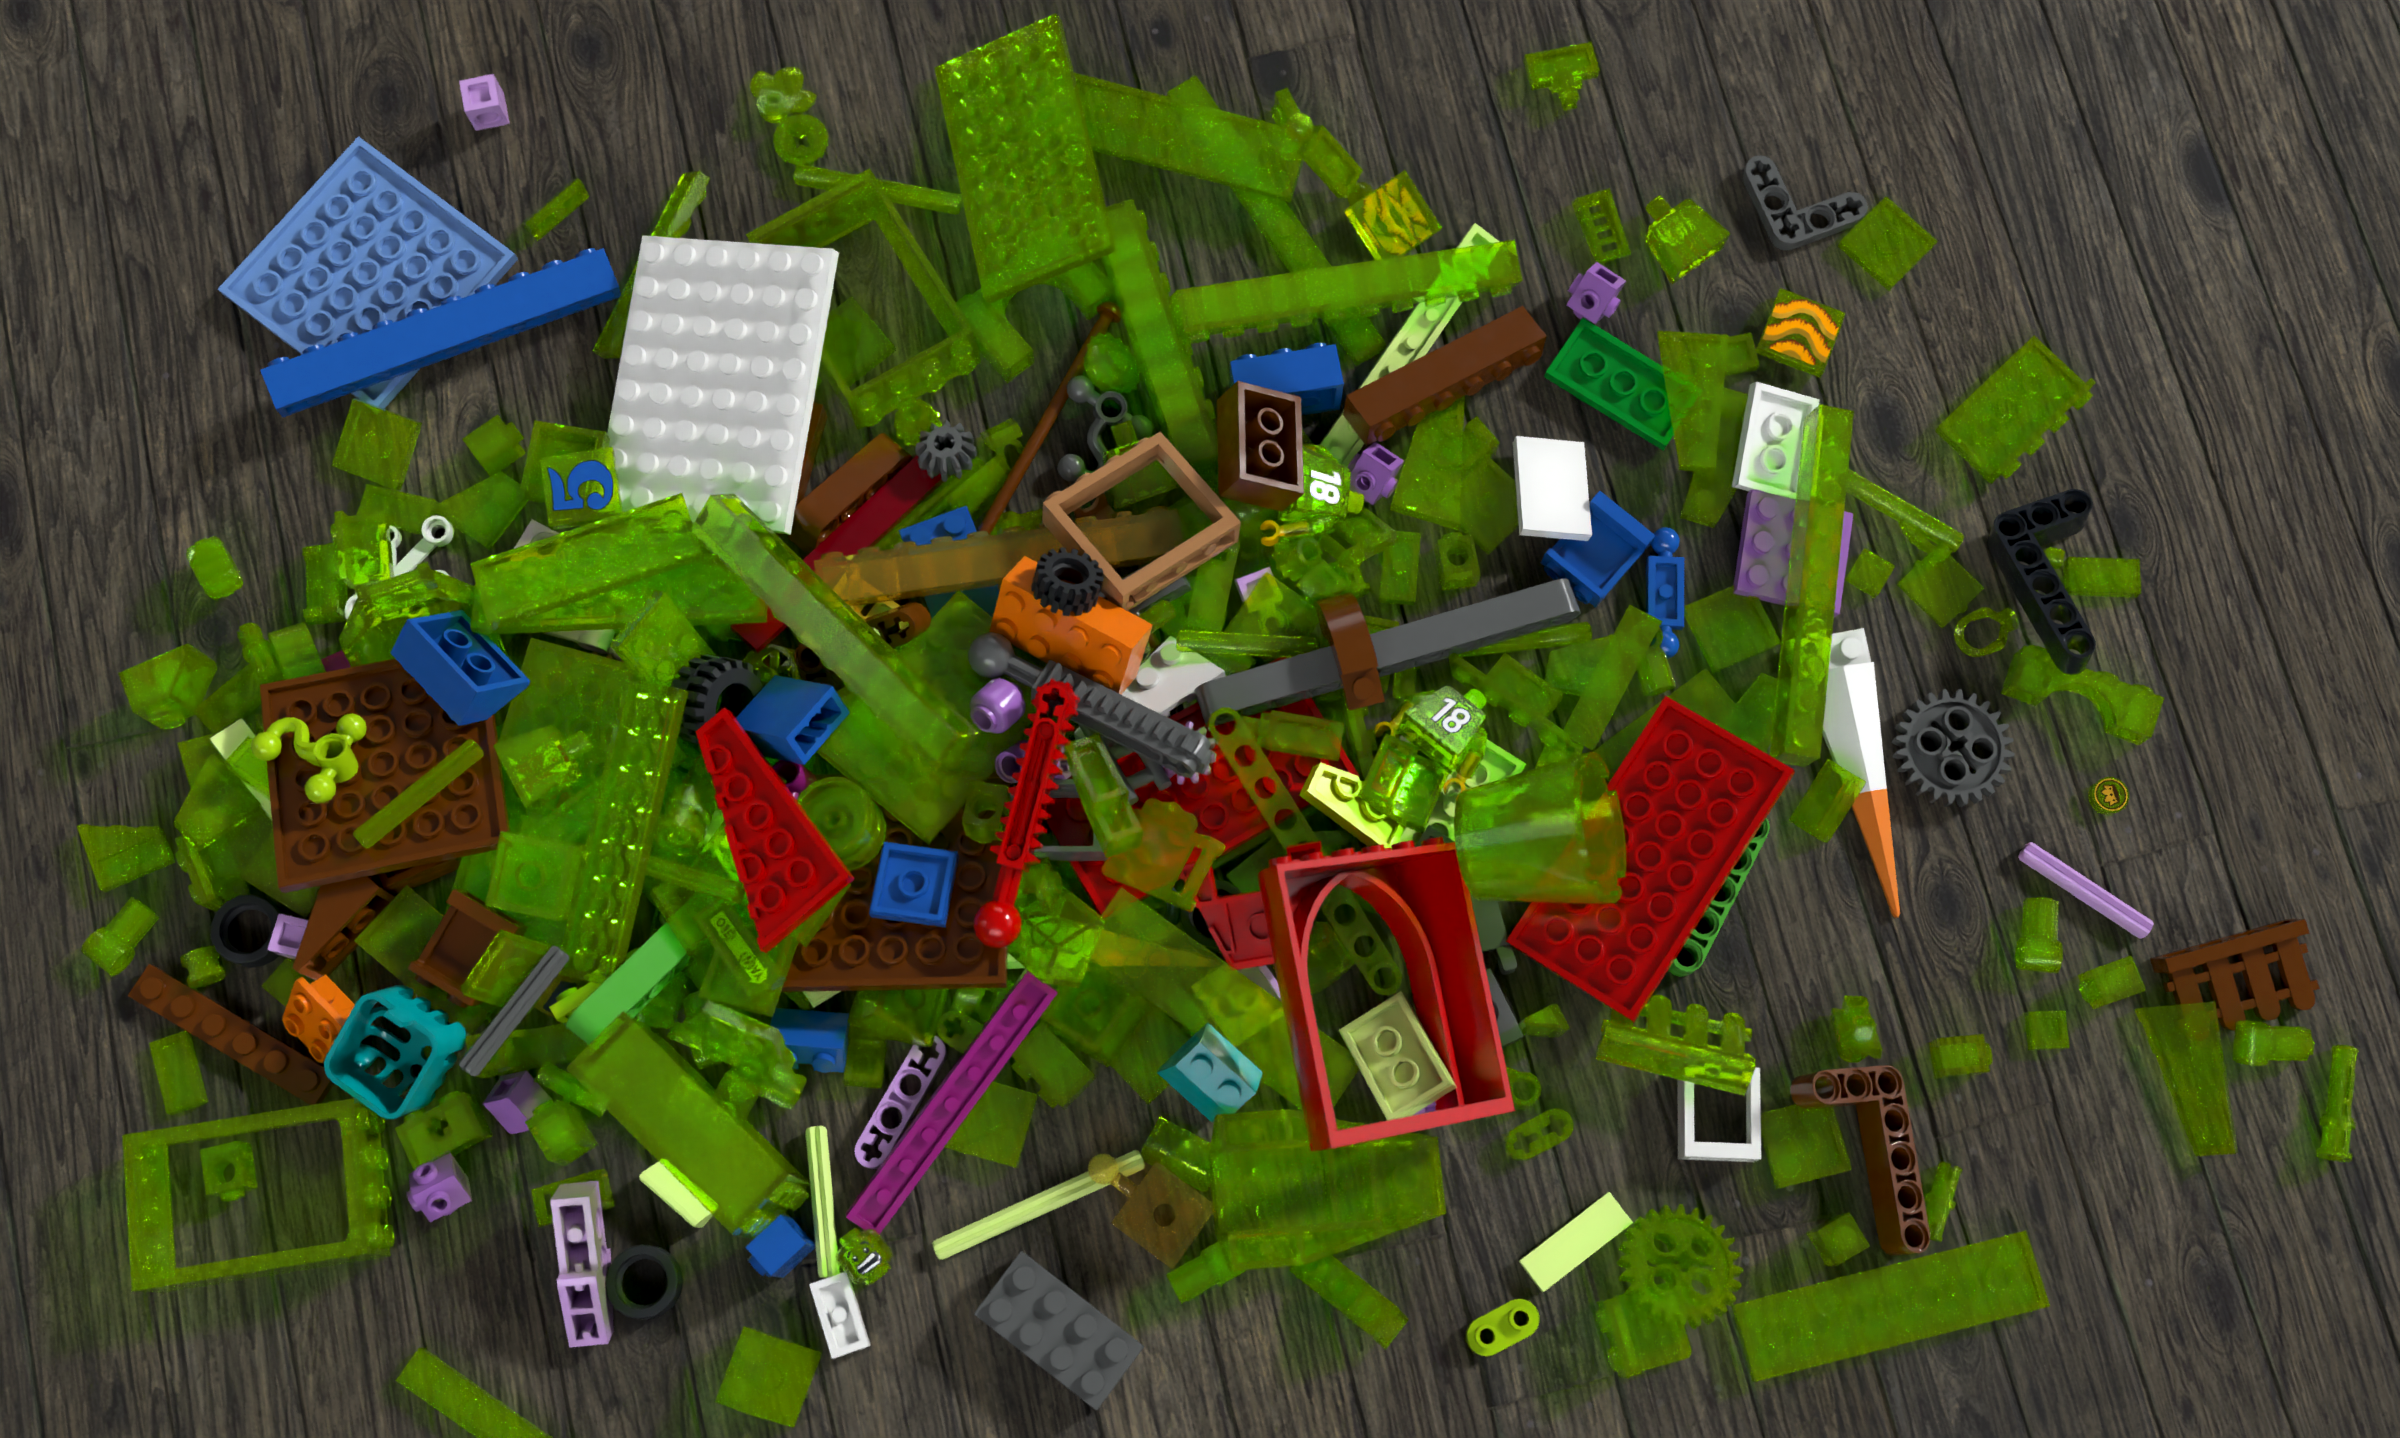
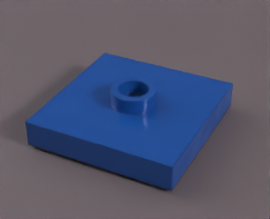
(914, 884)

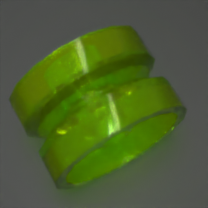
(845, 819)

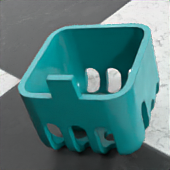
(349, 1058)

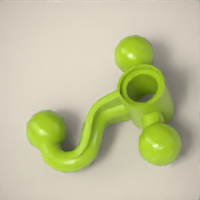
(329, 752)

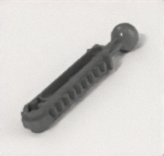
(1099, 708)

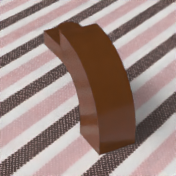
(1352, 649)

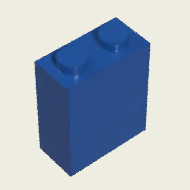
(792, 718)

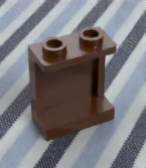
(460, 943)

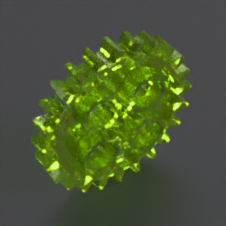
(1681, 1299)

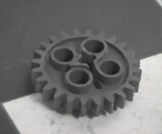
(1977, 729)

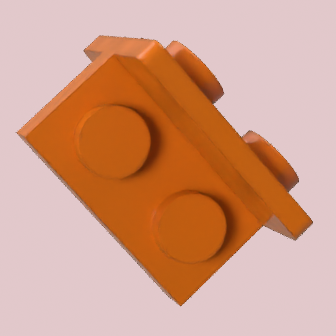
(317, 1014)

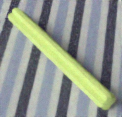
(1029, 1209)

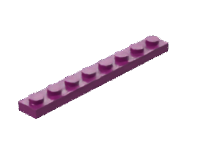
(951, 1103)

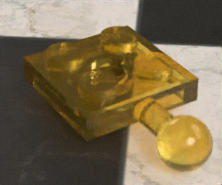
(1136, 1215)

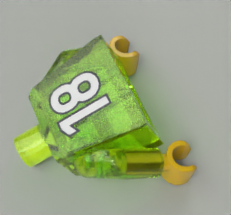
(1324, 500)
(1445, 729)

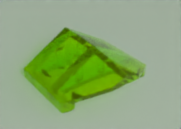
(1326, 957)

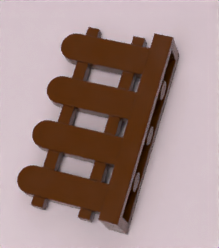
(2255, 969)

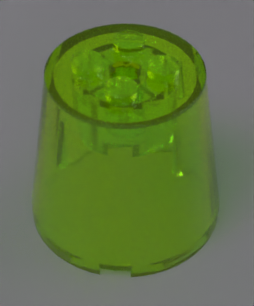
(1543, 835)

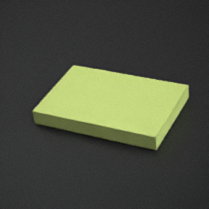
(1397, 1058)

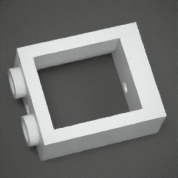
(1719, 1151)

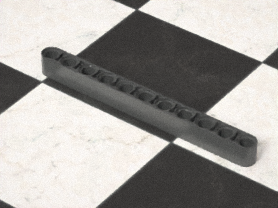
(1395, 650)

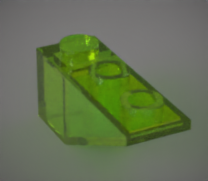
(1353, 1298)

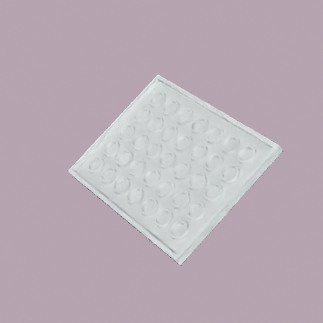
(720, 373)

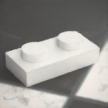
(839, 1315)

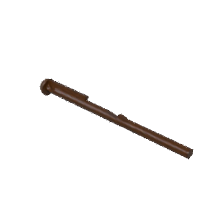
(1109, 313)

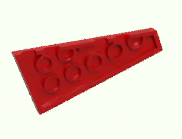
(772, 840)

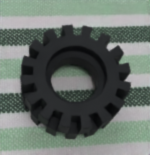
(1064, 595)

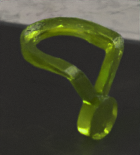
(2007, 619)

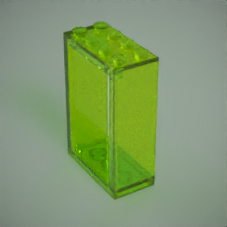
(838, 214)
(686, 1130)
(151, 1204)

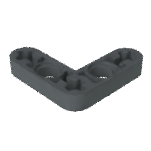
(1797, 219)

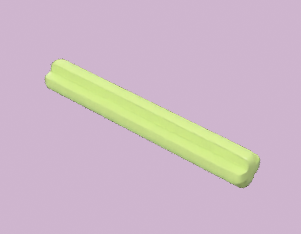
(822, 1201)

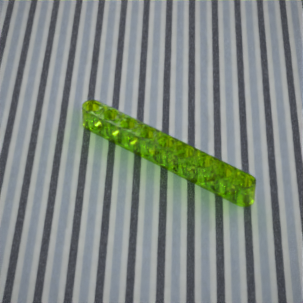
(1299, 831)

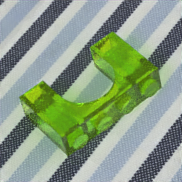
(1002, 343)

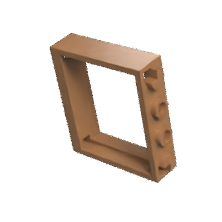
(1168, 567)

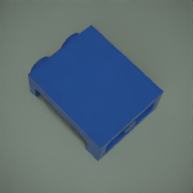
(1602, 561)

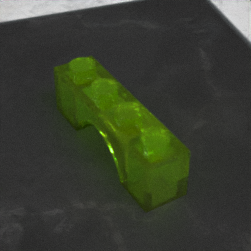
(2125, 709)
(530, 1048)

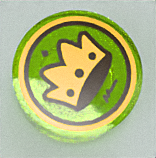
(2108, 796)

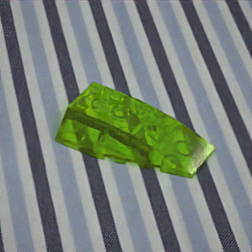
(1298, 1205)

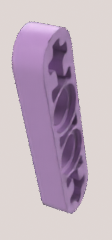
(906, 1104)

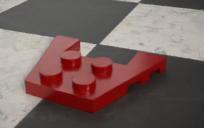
(1239, 919)

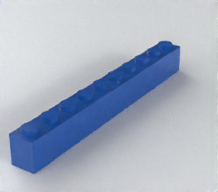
(440, 332)

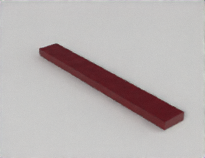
(860, 530)

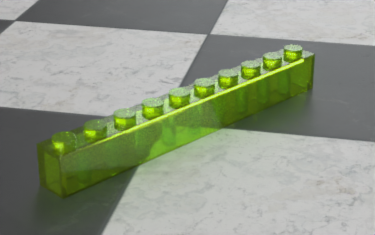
(1345, 290)
(1811, 586)
(834, 632)

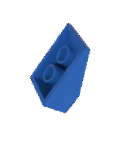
(956, 525)

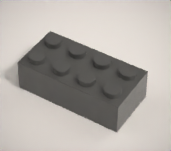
(1059, 1330)

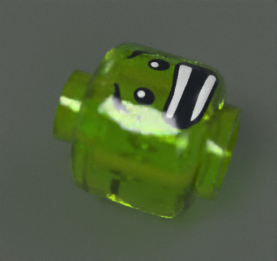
(864, 1256)

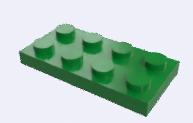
(1614, 382)

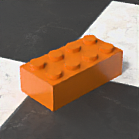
(1098, 644)

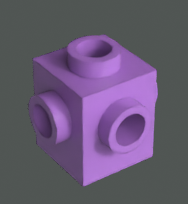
(1595, 293)
(1374, 473)
(439, 1187)

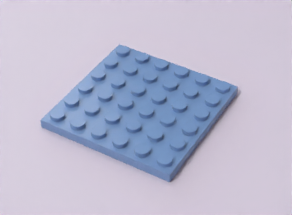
(361, 253)

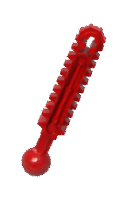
(998, 920)

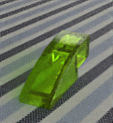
(1103, 796)

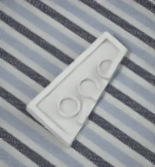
(1168, 680)

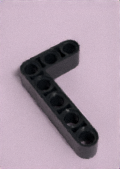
(2039, 574)

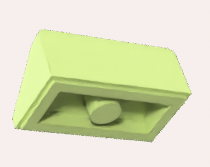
(675, 1195)

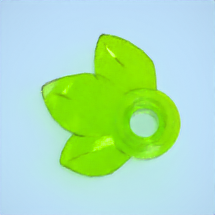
(781, 94)

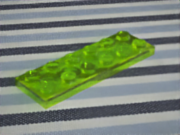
(586, 561)

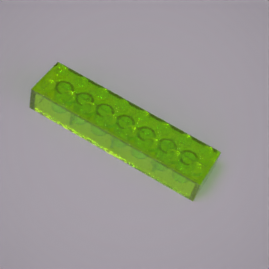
(1163, 359)

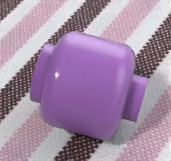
(997, 706)

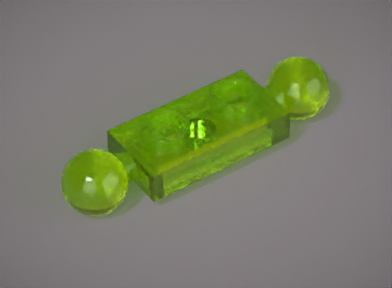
(1327, 158)

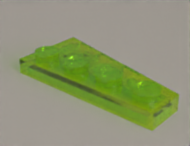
(1694, 388)
(1432, 470)
(1712, 491)
(2194, 1070)

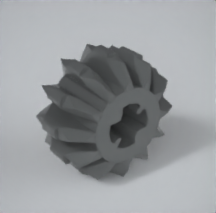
(945, 450)

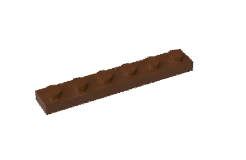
(232, 1035)

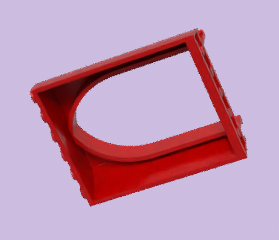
(1435, 926)

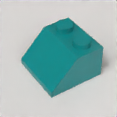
(1211, 1073)

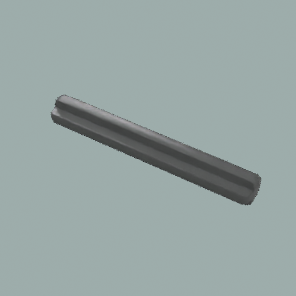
(514, 1011)

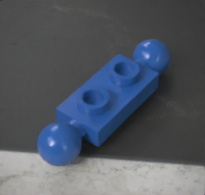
(1666, 588)

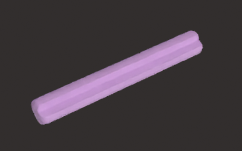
(2085, 890)

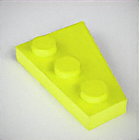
(1337, 797)

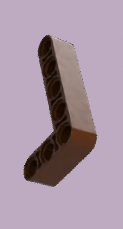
(1886, 1146)

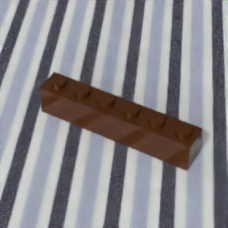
(1444, 376)

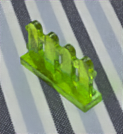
(1677, 1057)

